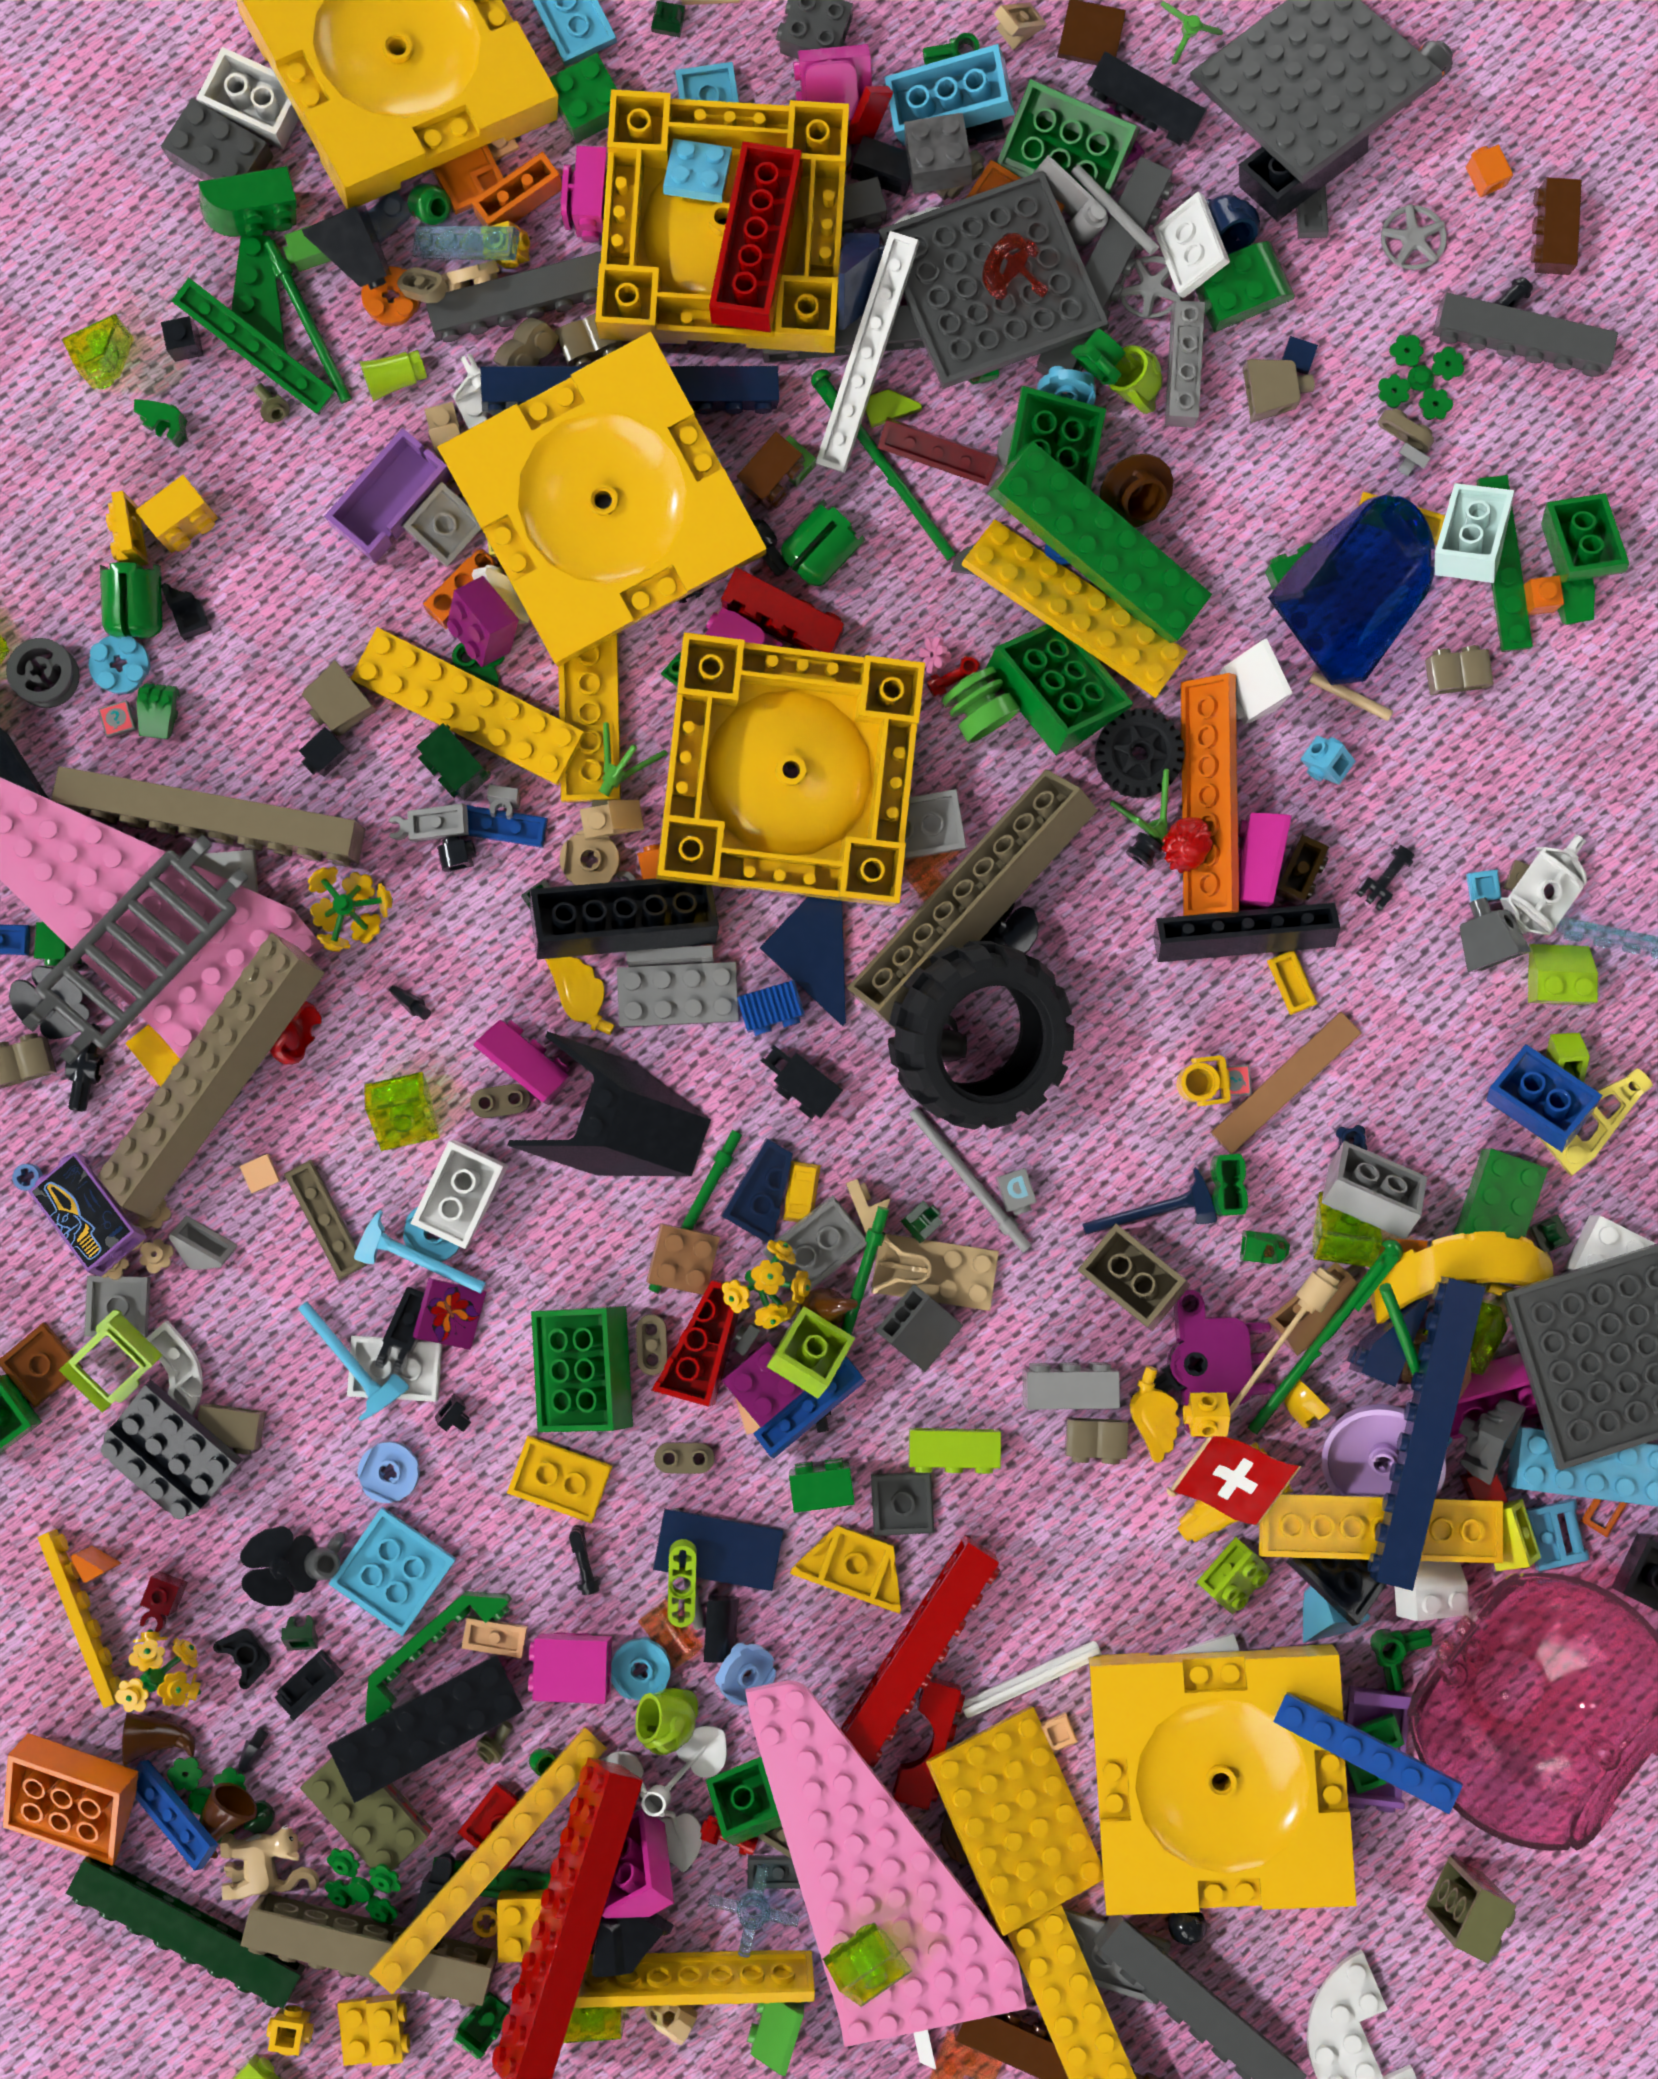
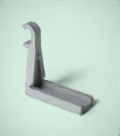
(666, 956)

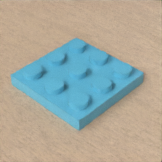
(392, 1571)

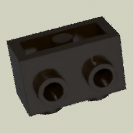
(1300, 869)

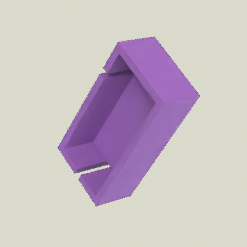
(387, 495)

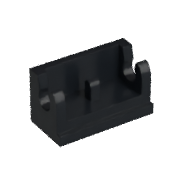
(882, 161)
(308, 1684)

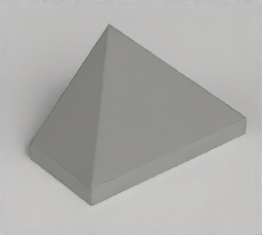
(200, 1246)

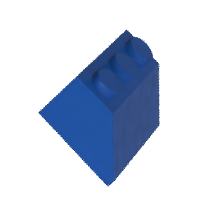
(1543, 1097)

